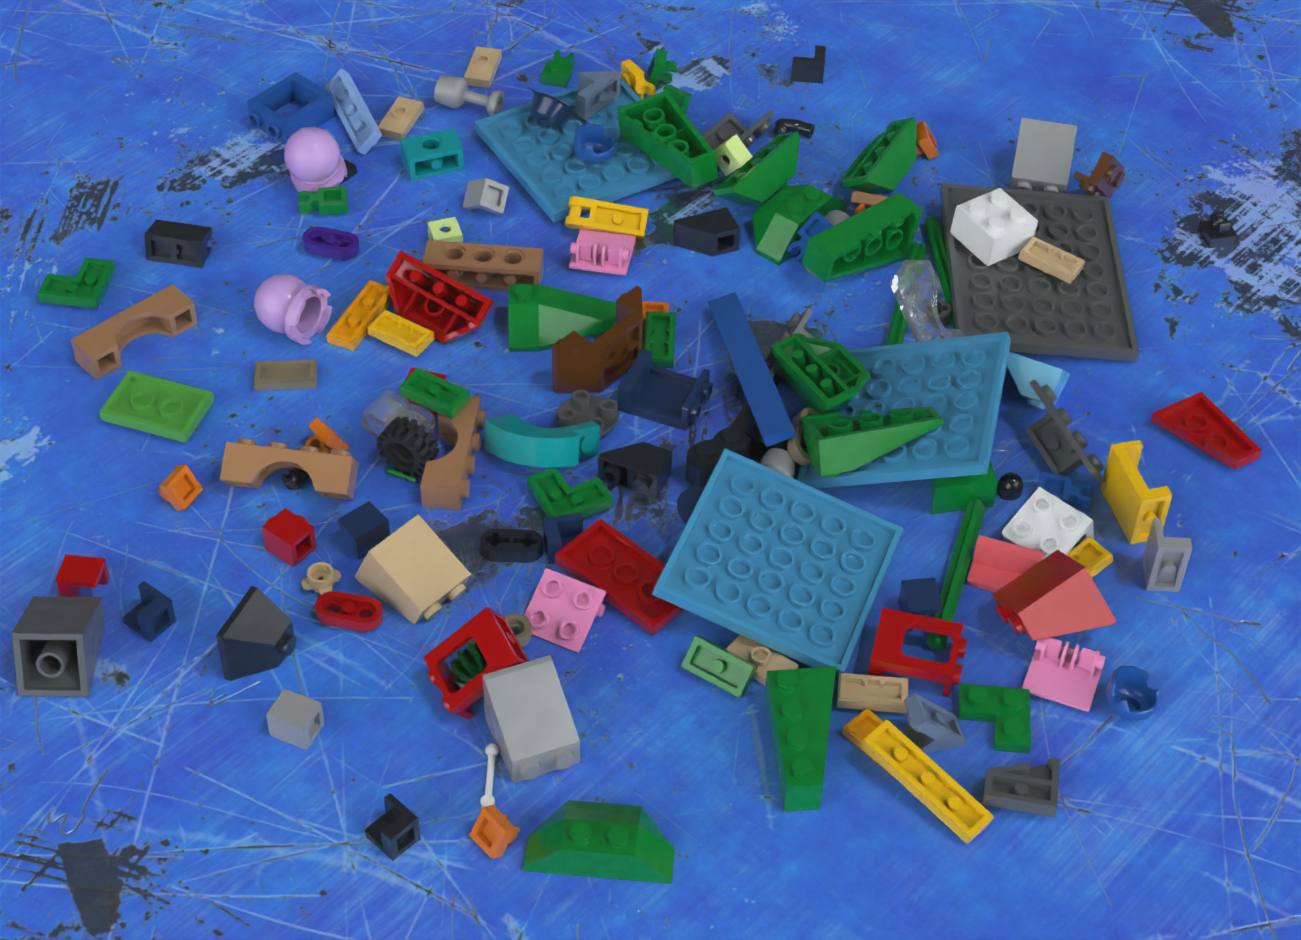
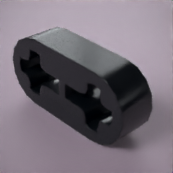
(511, 545)

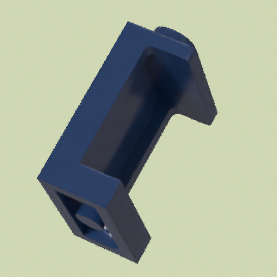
(662, 394)

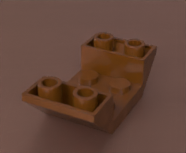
(600, 363)

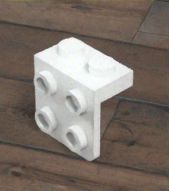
(1048, 525)

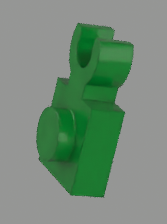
(559, 71)
(327, 200)

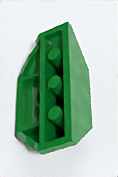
(884, 160)
(763, 173)
(784, 215)
(820, 371)
(601, 843)

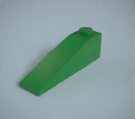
(546, 314)
(846, 443)

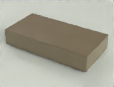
(285, 375)

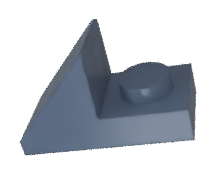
(596, 91)
(932, 726)

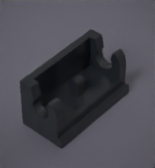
(178, 243)

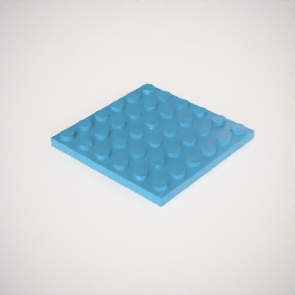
(550, 168)
(953, 376)
(779, 562)

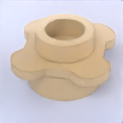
(321, 577)

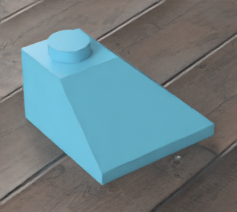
(1026, 369)

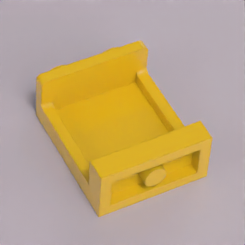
(1128, 494)

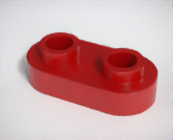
(352, 610)

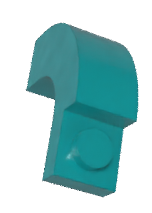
(540, 446)

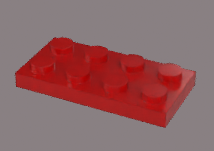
(623, 570)

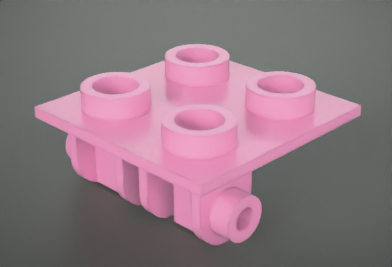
(602, 252)
(564, 610)
(1064, 673)

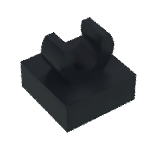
(1217, 231)

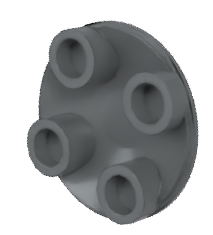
(587, 408)

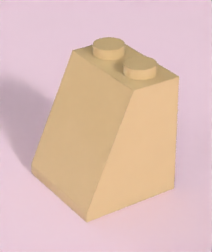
(413, 571)

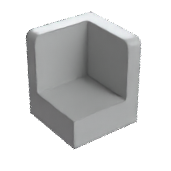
(486, 195)
(295, 719)

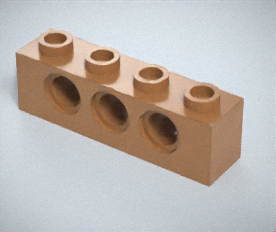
(486, 265)

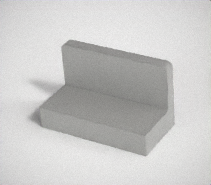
(1165, 560)

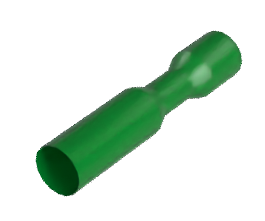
(393, 472)

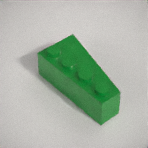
(669, 138)
(864, 240)
(954, 493)
(799, 726)

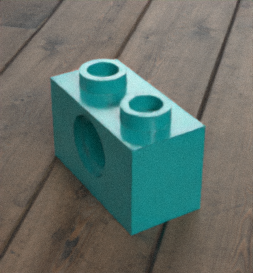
(432, 154)

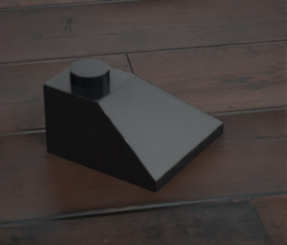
(254, 637)

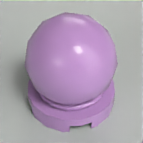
(314, 159)
(292, 307)

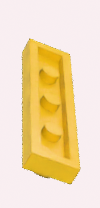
(927, 781)

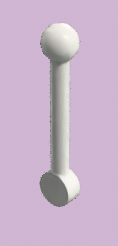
(492, 751)

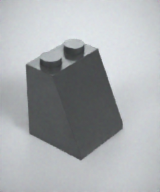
(58, 646)

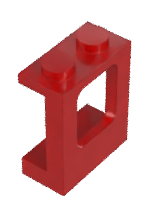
(888, 645)
(498, 647)

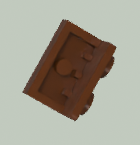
(1104, 179)

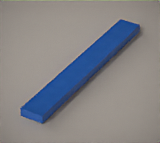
(751, 370)

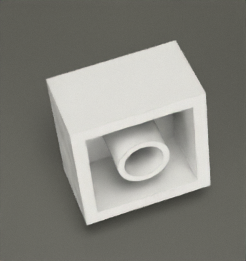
(993, 226)

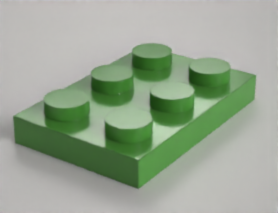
(157, 406)

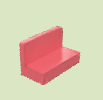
(999, 563)

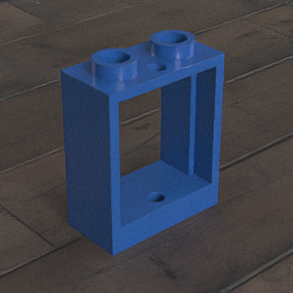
(316, 109)

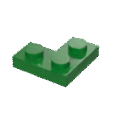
(79, 291)
(559, 499)
(1004, 707)

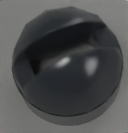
(1010, 486)

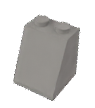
(1043, 156)
(530, 719)

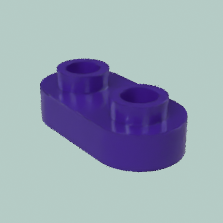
(331, 243)

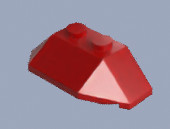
(434, 299)

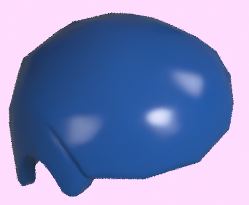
(593, 144)
(1131, 694)

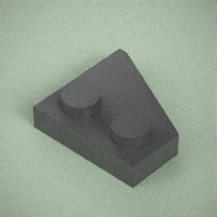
(1023, 788)

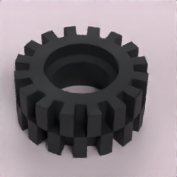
(407, 446)

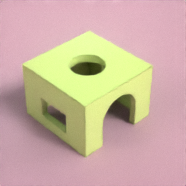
(735, 151)
(453, 233)

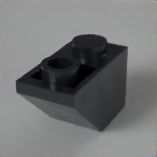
(708, 232)
(636, 468)

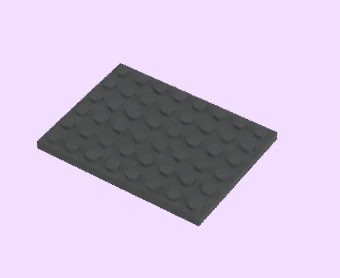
(1034, 307)

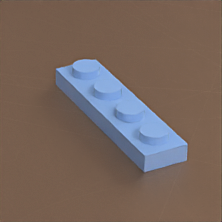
(353, 112)

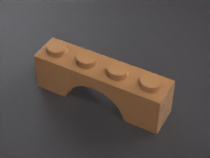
(163, 313)
(250, 464)
(446, 478)

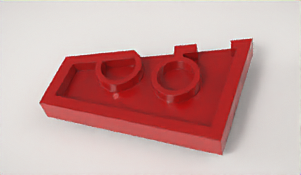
(1208, 429)

